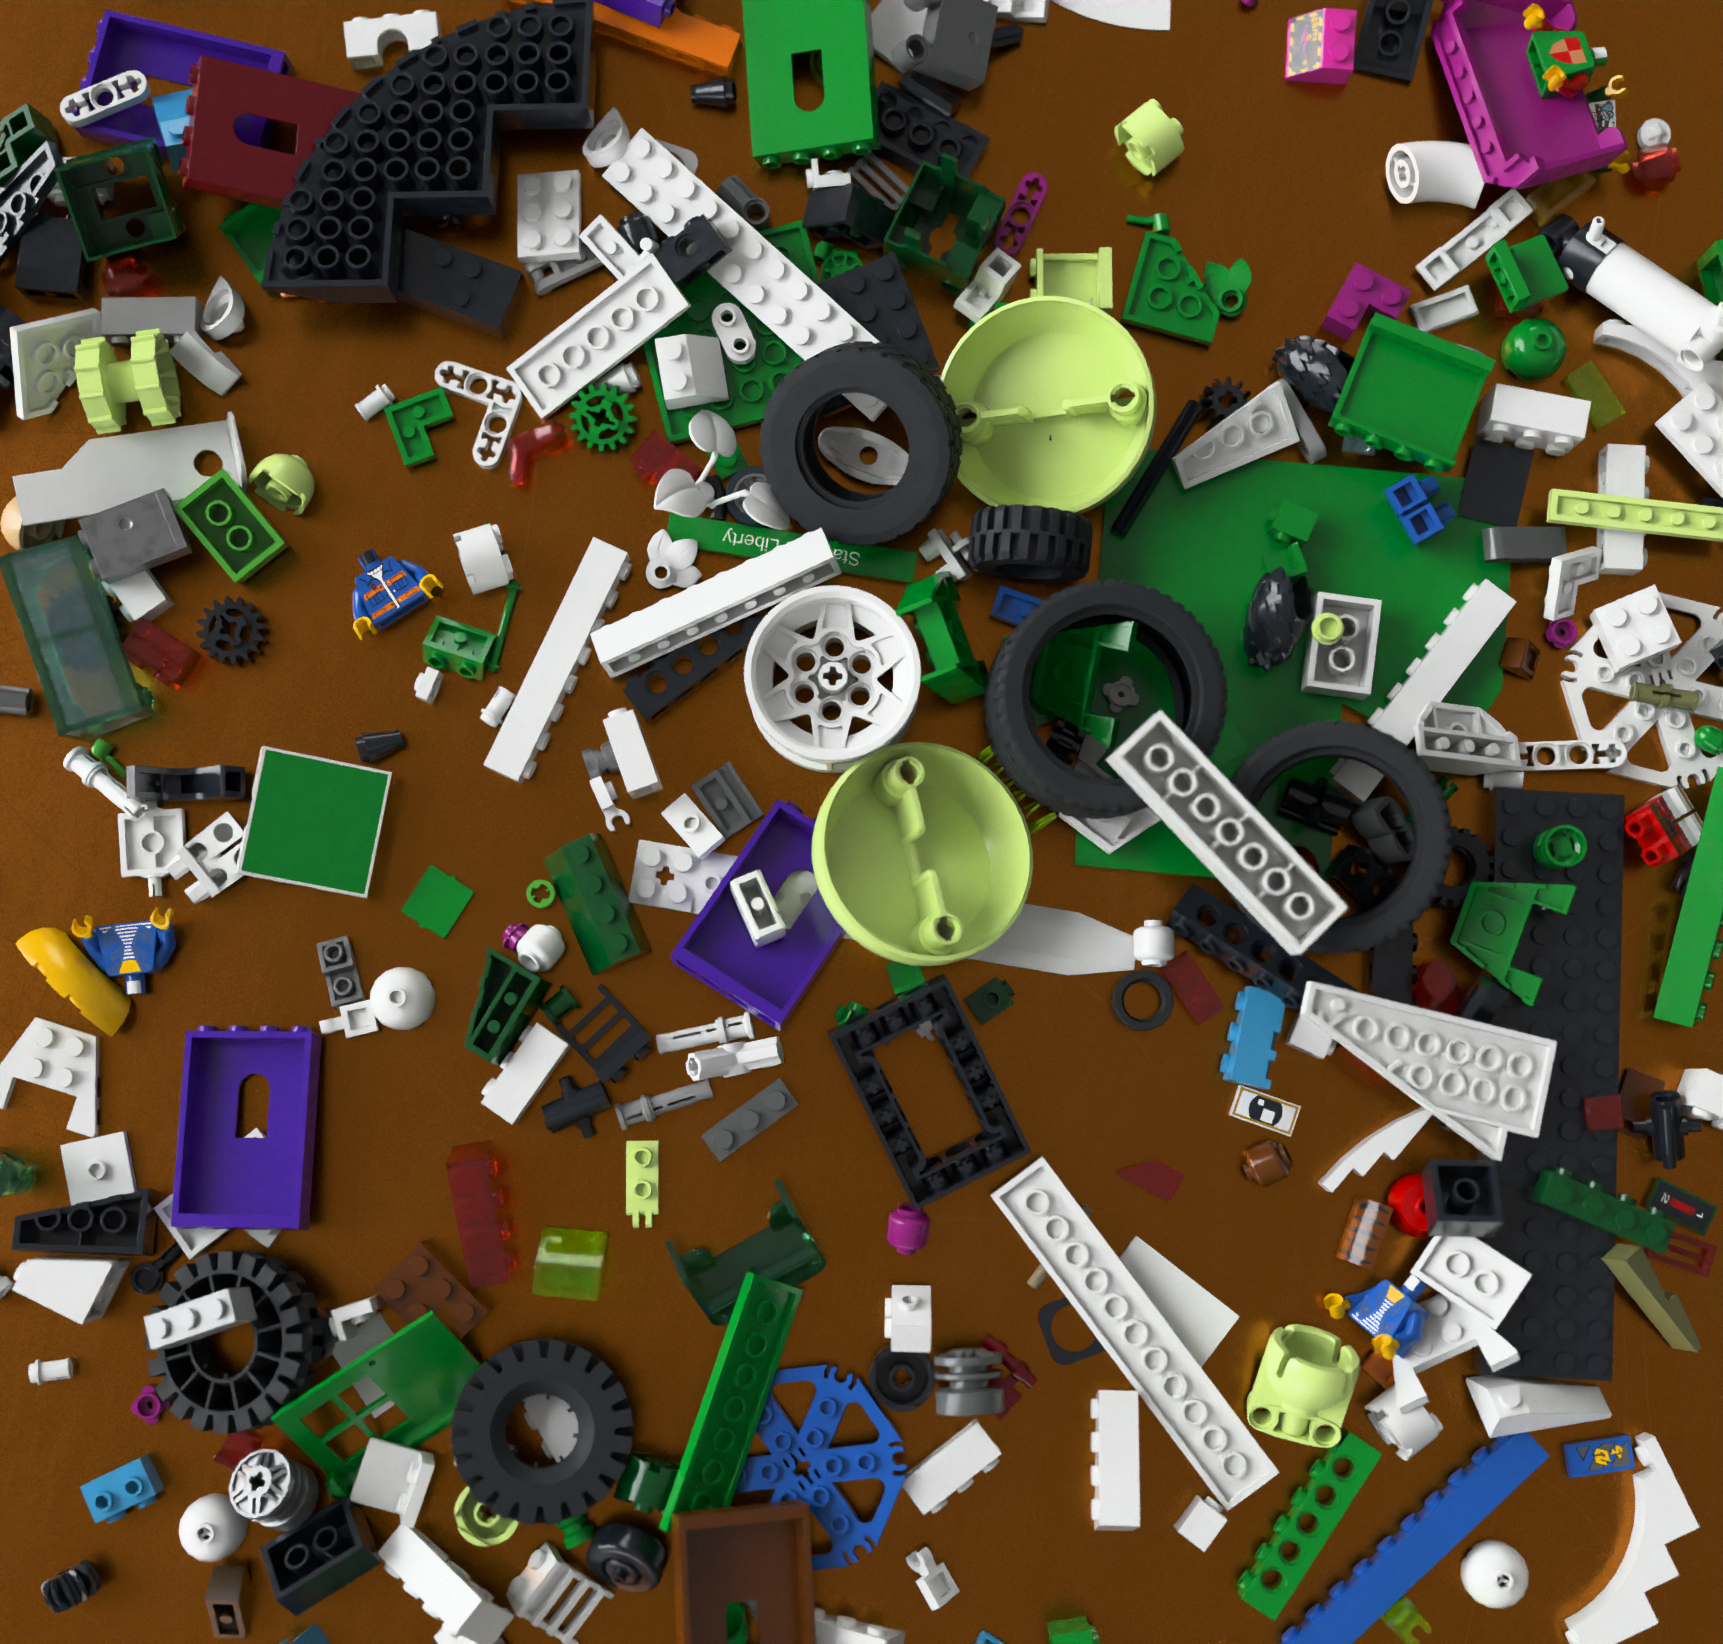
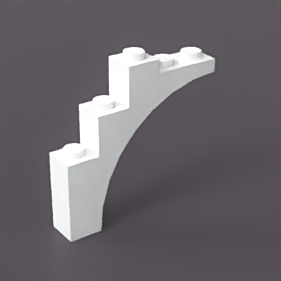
(1637, 343)

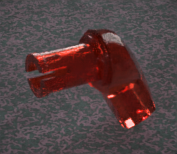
(529, 444)

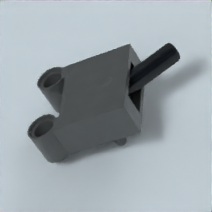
(954, 41)

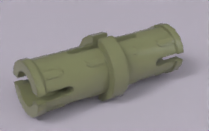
(1664, 696)

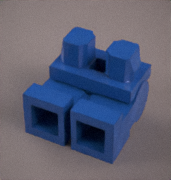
(1415, 513)

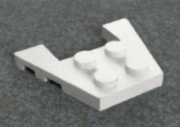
(1111, 832)
(58, 1060)
(1445, 1335)

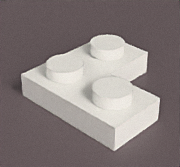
(1564, 577)

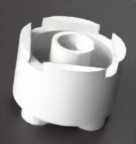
(482, 558)
(1407, 1430)

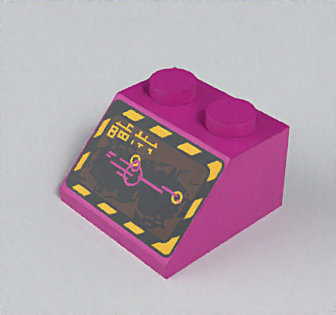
(1321, 46)

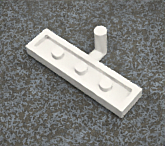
(613, 248)

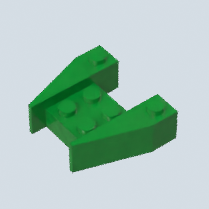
(957, 672)

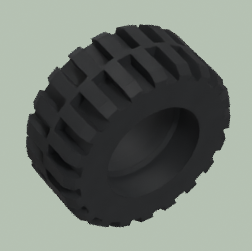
(1030, 544)

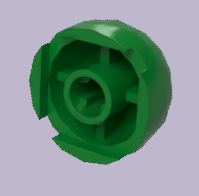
(1534, 350)

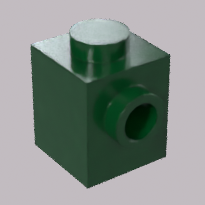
(990, 1000)

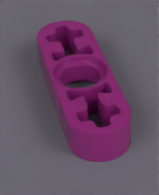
(1021, 193)

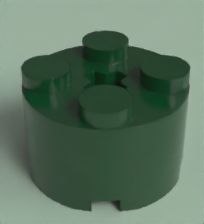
(646, 1482)

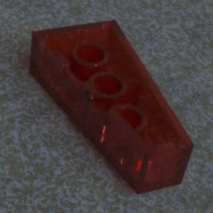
(479, 1213)

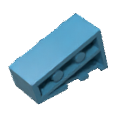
(1253, 1038)

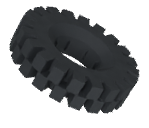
(280, 1352)
(553, 1491)

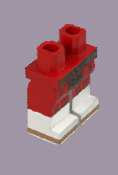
(1654, 827)

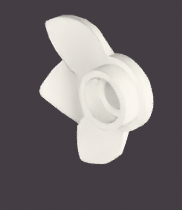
(675, 557)

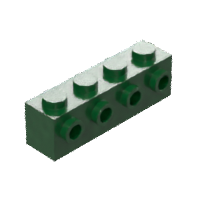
(1610, 1214)

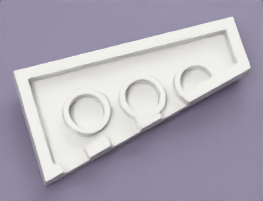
(1242, 437)

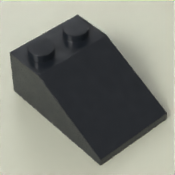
(1392, 37)

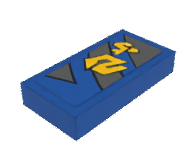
(1598, 1456)

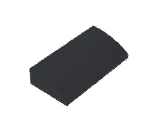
(919, 132)

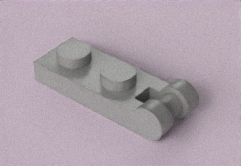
(563, 270)

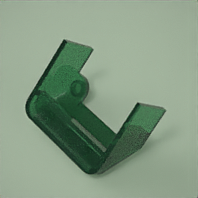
(780, 1252)

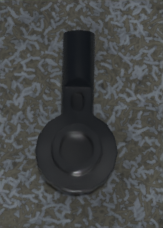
(148, 1276)

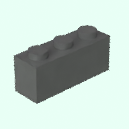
(750, 1119)

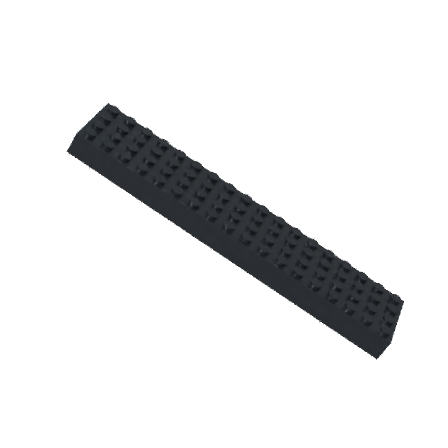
(1567, 1306)

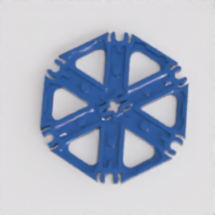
(832, 1464)

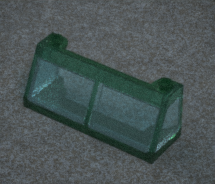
(73, 640)

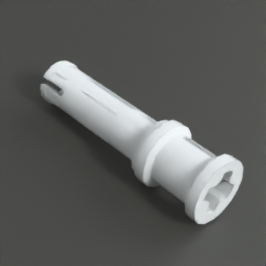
(96, 775)
(721, 1031)

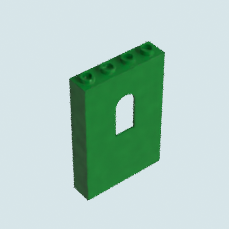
(849, 112)

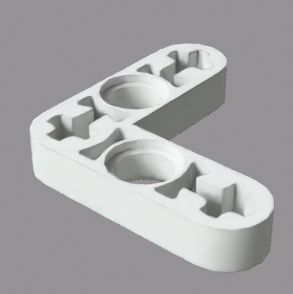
(496, 407)

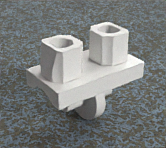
(940, 544)

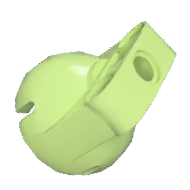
(1303, 1386)

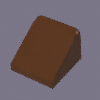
(1520, 657)

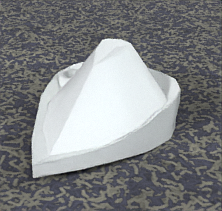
(607, 140)
(223, 311)

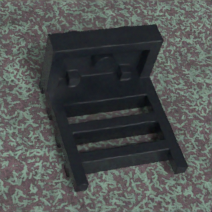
(629, 1046)

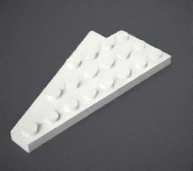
(1456, 1068)

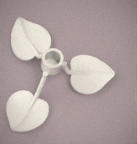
(689, 499)

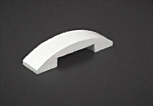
(1474, 240)

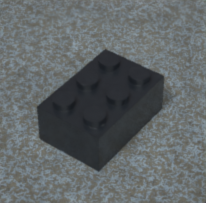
(320, 1556)

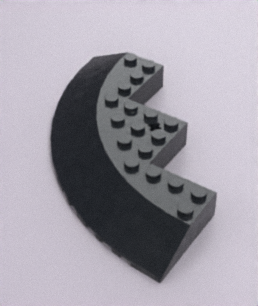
(428, 146)

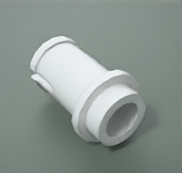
(375, 401)
(497, 707)
(1504, 780)
(50, 1370)

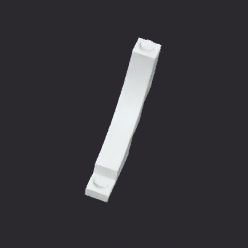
(1659, 1518)

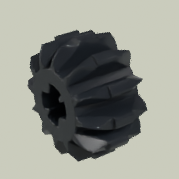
(1216, 394)
(70, 1586)

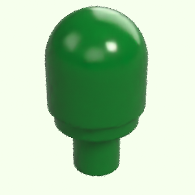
(1709, 739)

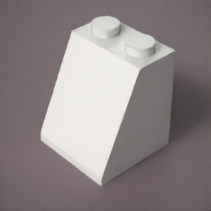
(71, 1284)

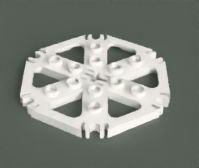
(1636, 718)

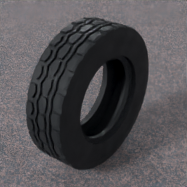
(803, 483)

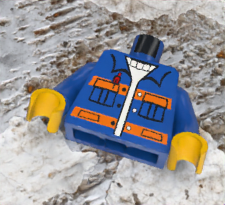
(388, 591)

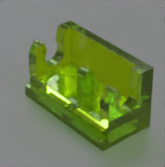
(1403, 1618)

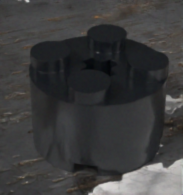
(886, 1387)

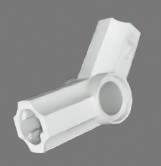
(735, 1058)

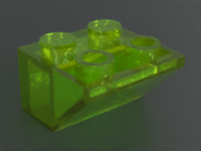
(570, 1263)

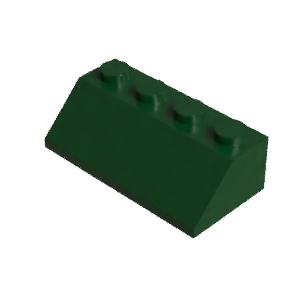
(596, 903)

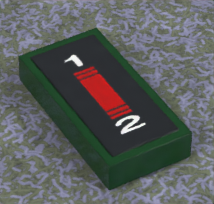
(1681, 1206)

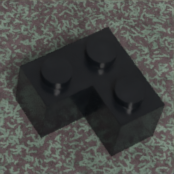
(848, 214)

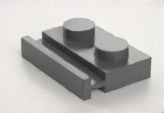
(727, 800)

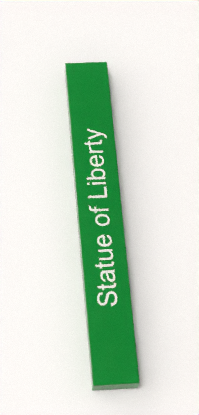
(754, 541)

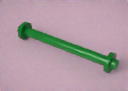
(513, 588)

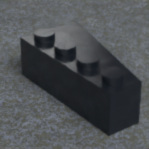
(99, 1227)

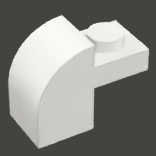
(989, 285)

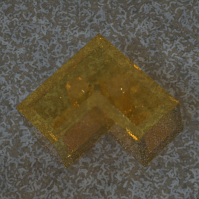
(1557, 196)

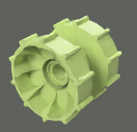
(110, 384)

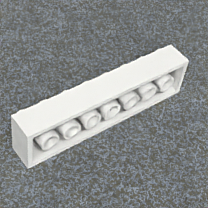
(1227, 833)

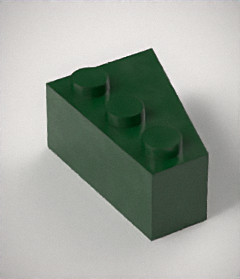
(503, 1006)

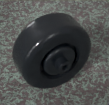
(627, 1557)

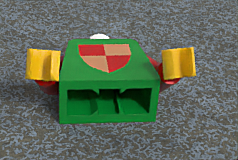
(1559, 57)

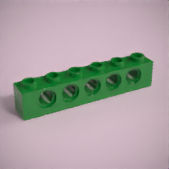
(1309, 1542)

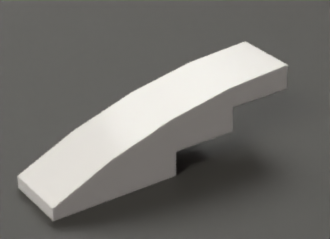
(1385, 1141)

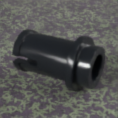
(1683, 873)

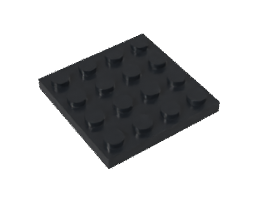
(884, 306)

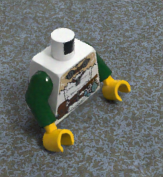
(1604, 115)

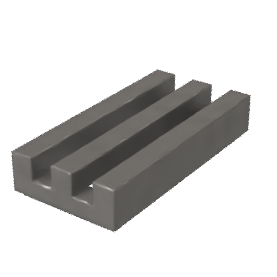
(861, 164)

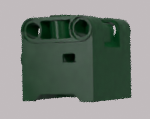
(113, 235)

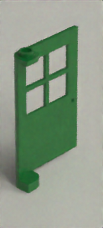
(415, 1368)

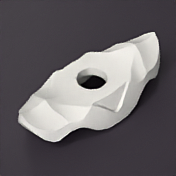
(843, 449)

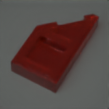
(1154, 1177)

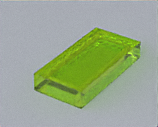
(1589, 385)

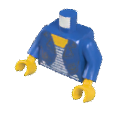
(130, 948)
(1386, 1314)

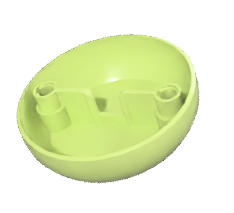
(1057, 373)
(921, 851)

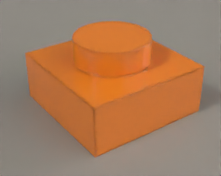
(1379, 1369)

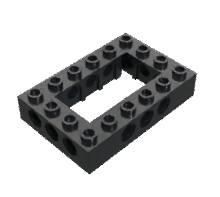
(964, 1162)

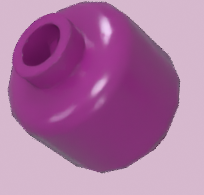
(908, 1229)

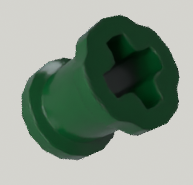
(559, 1005)

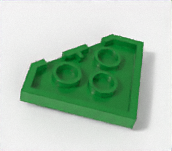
(1169, 293)

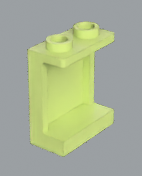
(1074, 276)

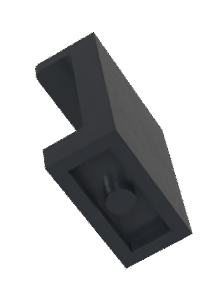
(51, 260)

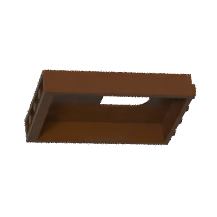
(744, 1557)

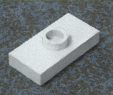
(693, 826)

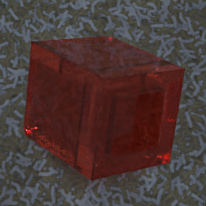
(236, 1448)

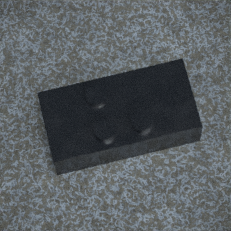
(458, 284)

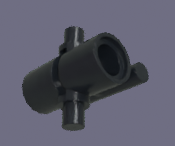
(1315, 805)
(576, 1107)
(1667, 1127)

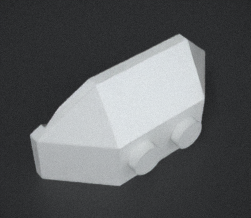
(1464, 740)

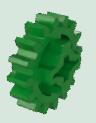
(609, 404)

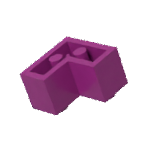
(1364, 295)

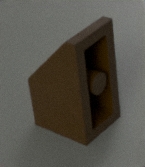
(229, 1601)

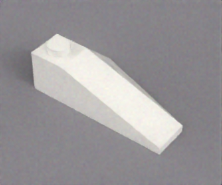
(1531, 1404)

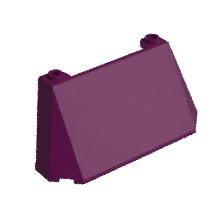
(1508, 125)

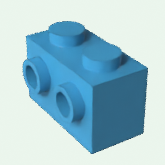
(121, 1489)

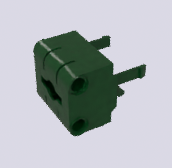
(926, 206)

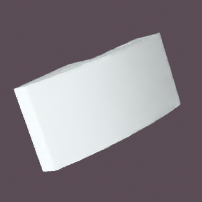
(208, 367)

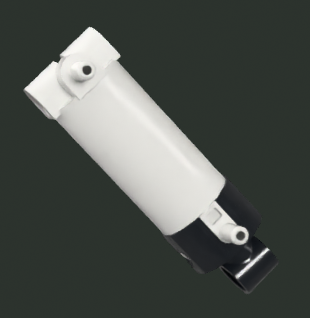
(1637, 289)

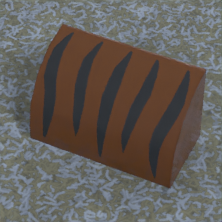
(1364, 1232)

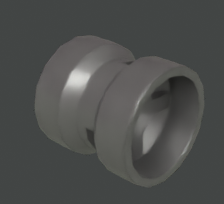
(599, 761)

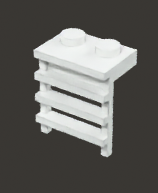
(541, 1586)

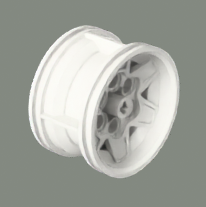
(835, 614)

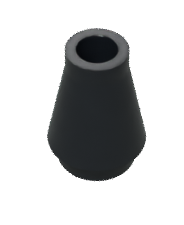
(715, 92)
(376, 745)

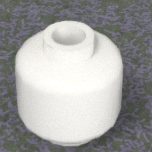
(1153, 944)
(540, 948)

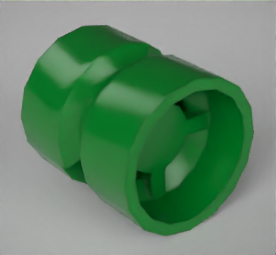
(1560, 847)

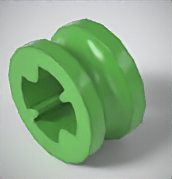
(545, 903)

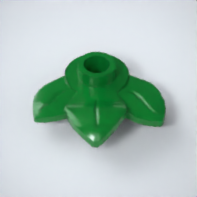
(1225, 283)

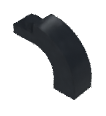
(186, 784)

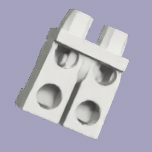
(205, 860)

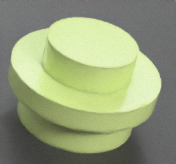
(1327, 628)

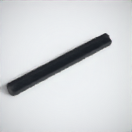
(1157, 468)

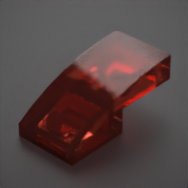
(1192, 987)

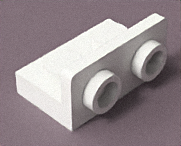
(347, 1316)

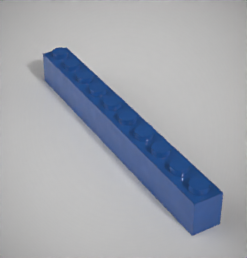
(1420, 1542)

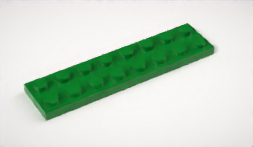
(734, 1397)

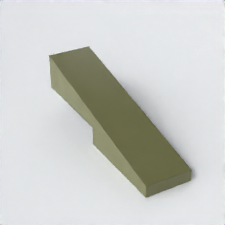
(1662, 1308)

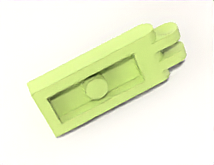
(642, 1181)

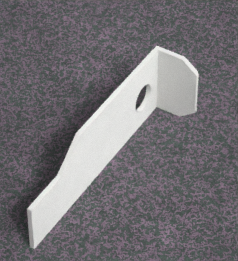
(127, 467)

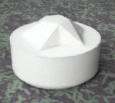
(1653, 132)

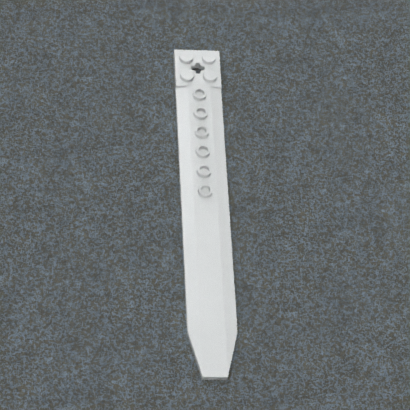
(1037, 939)

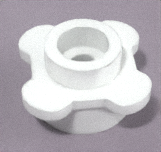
(1125, 686)

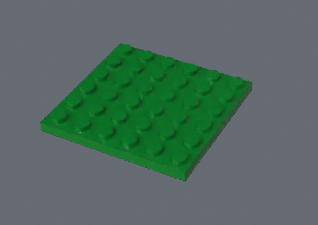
(748, 384)

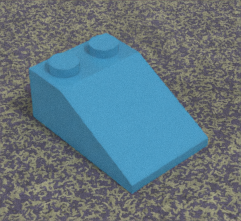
(171, 120)

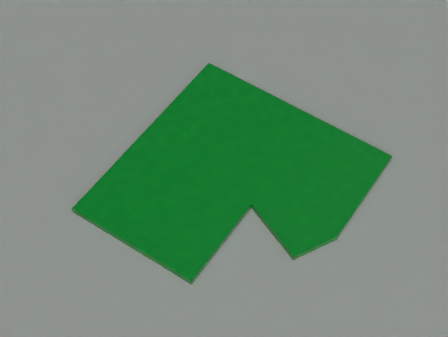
(1207, 555)

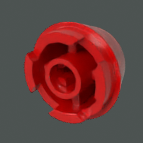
(1409, 1206)

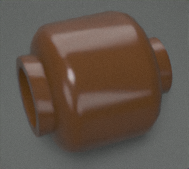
(1268, 1163)

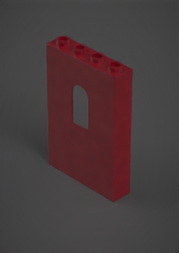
(222, 163)

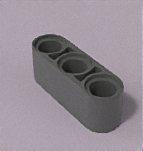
(1523, 544)

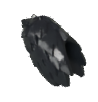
(1313, 370)
(1276, 619)

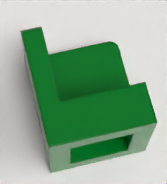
(1290, 559)
(904, 977)

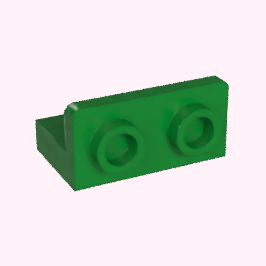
(458, 647)

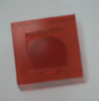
(1603, 1112)

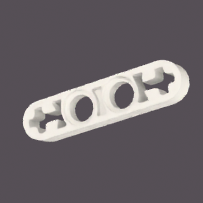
(1562, 759)

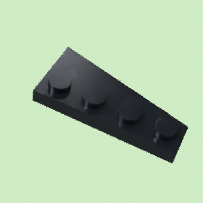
(25, 193)

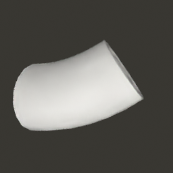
(1434, 173)

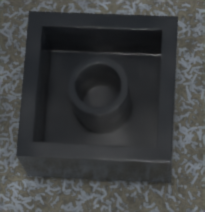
(1462, 1198)

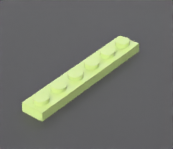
(1635, 515)

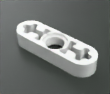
(87, 116)

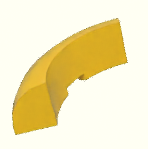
(75, 975)

